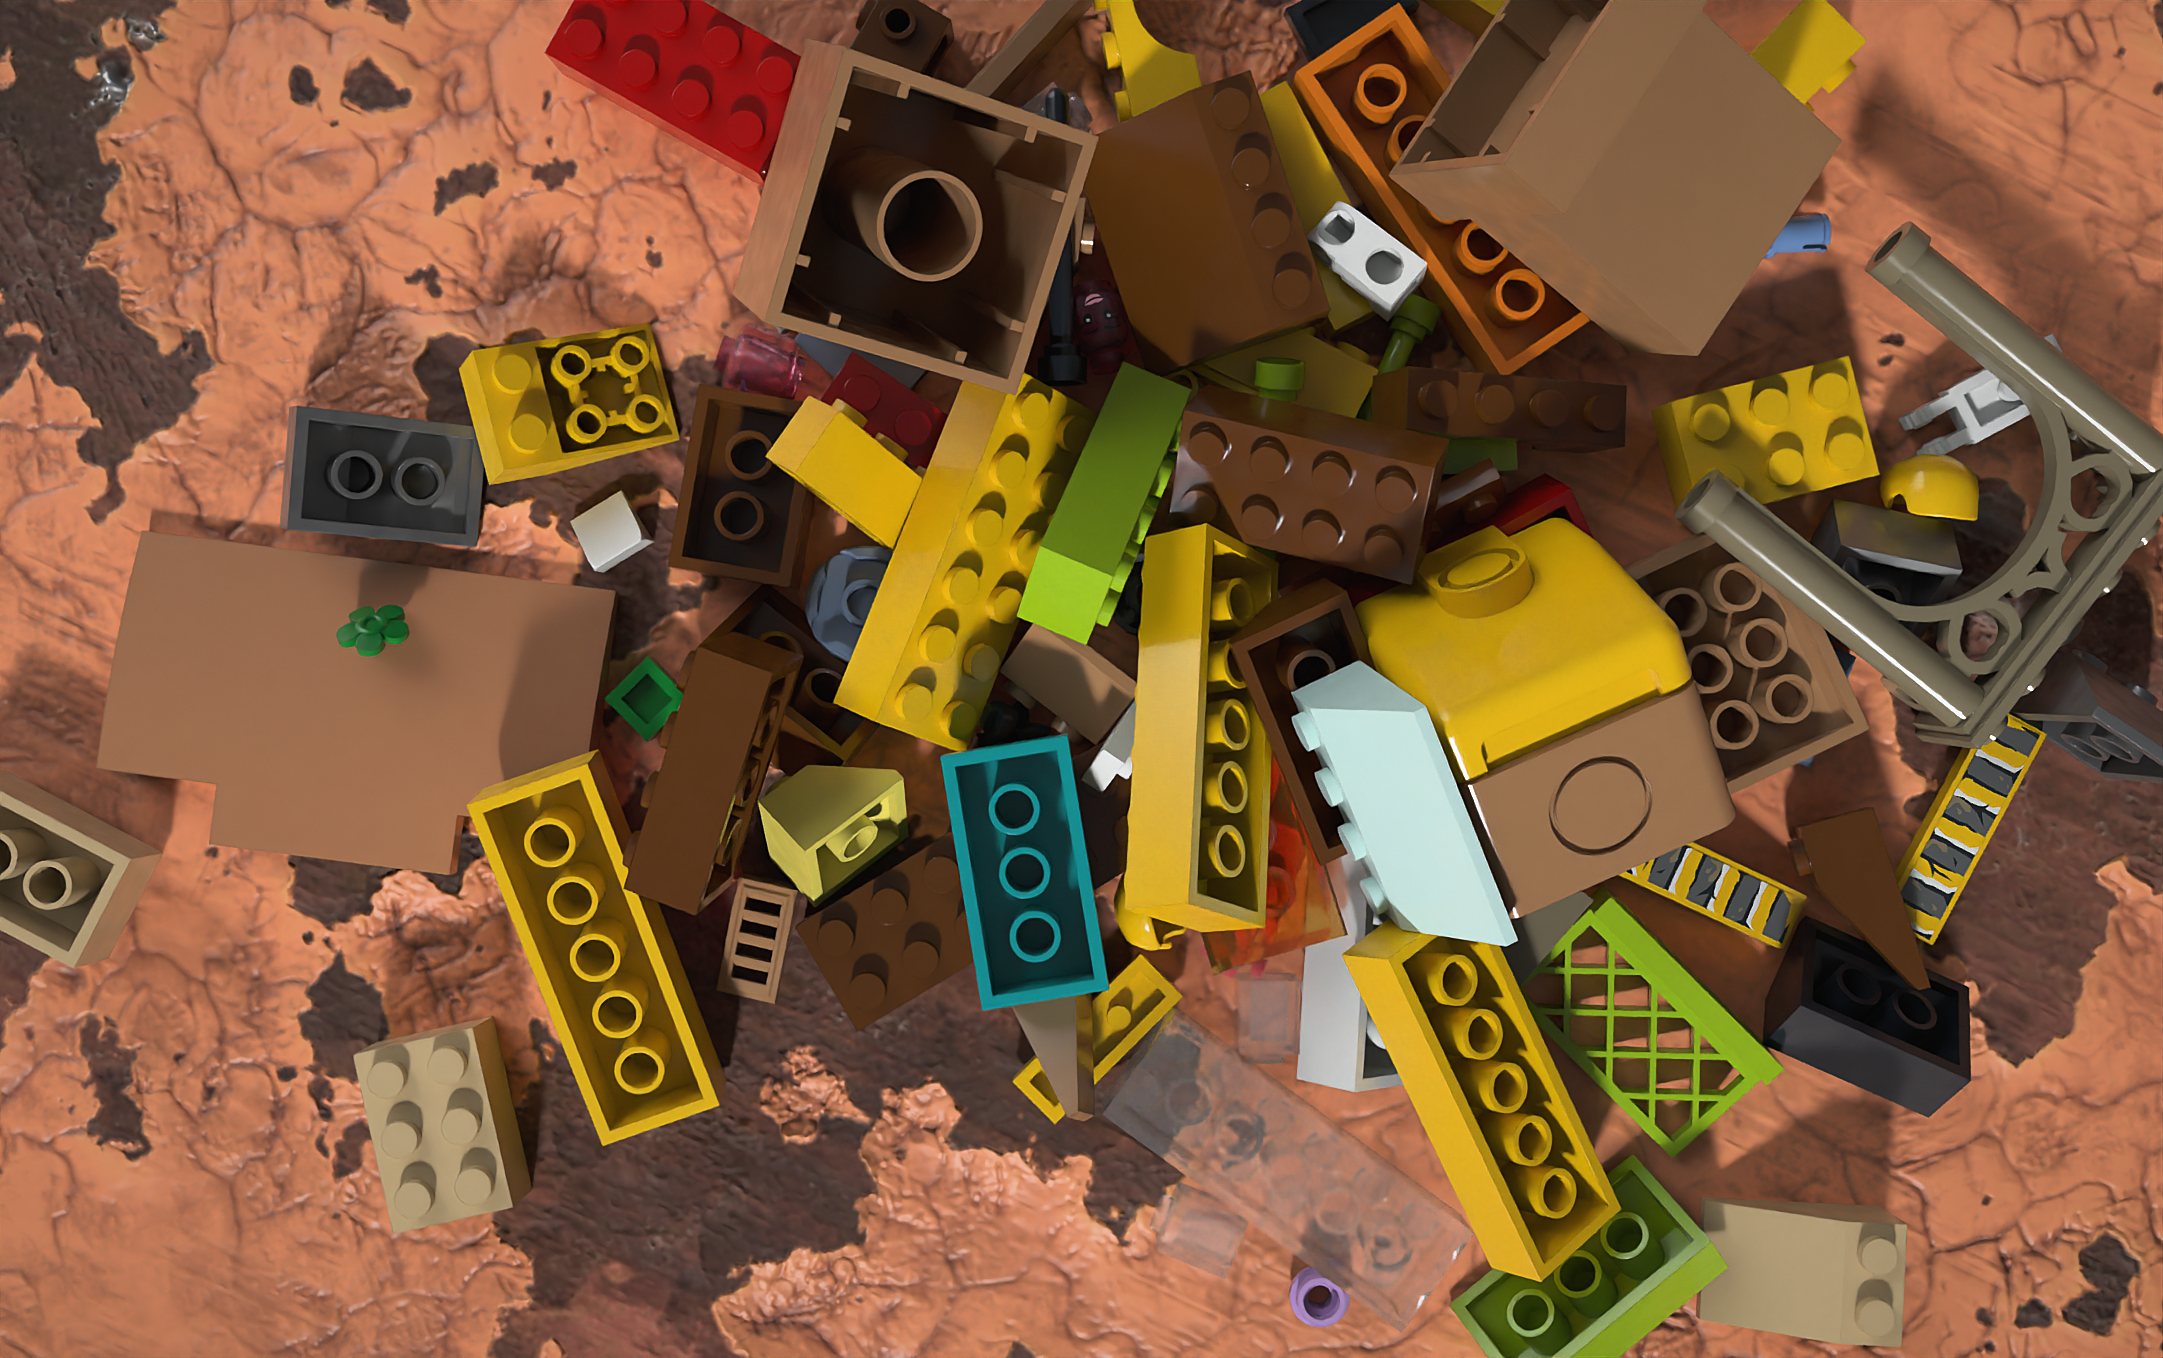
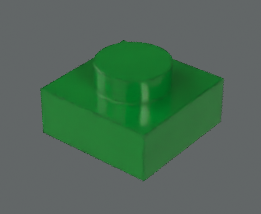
(646, 698)

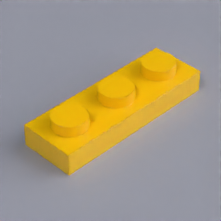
(1120, 1018)

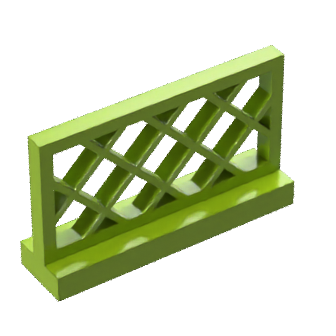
(1688, 1000)

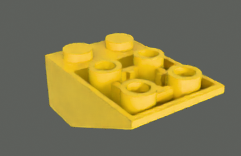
(567, 401)

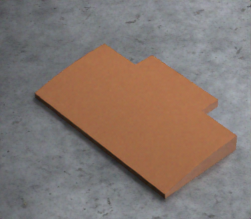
(338, 755)

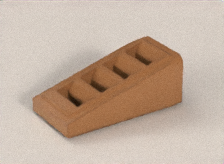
(768, 890)

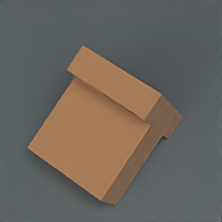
(1621, 160)

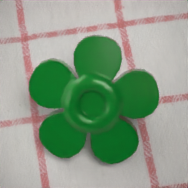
(371, 630)

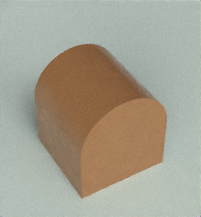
(912, 218)

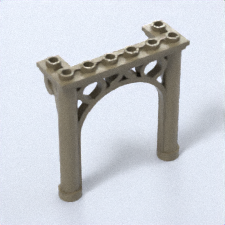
(2057, 393)

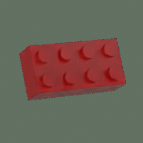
(683, 73)

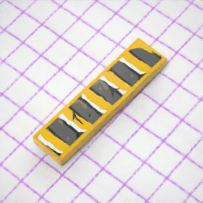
(1962, 825)
(1723, 892)

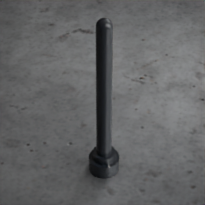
(1062, 358)

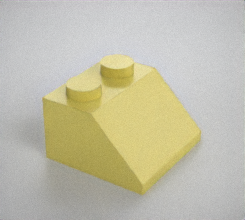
(832, 824)

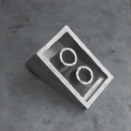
(381, 477)
(2097, 718)

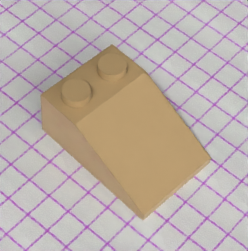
(1807, 1270)

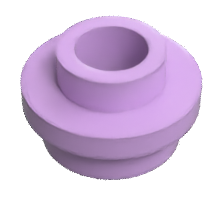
(1312, 1313)

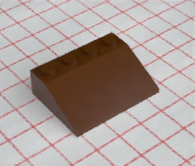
(1203, 228)

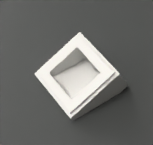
(610, 532)

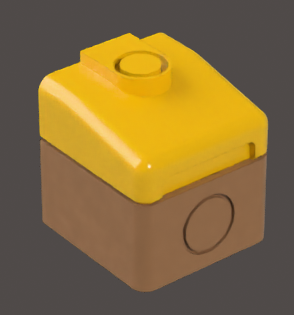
(1553, 707)

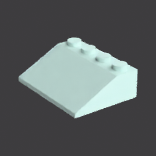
(1399, 807)

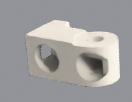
(1367, 258)

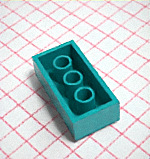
(1025, 872)

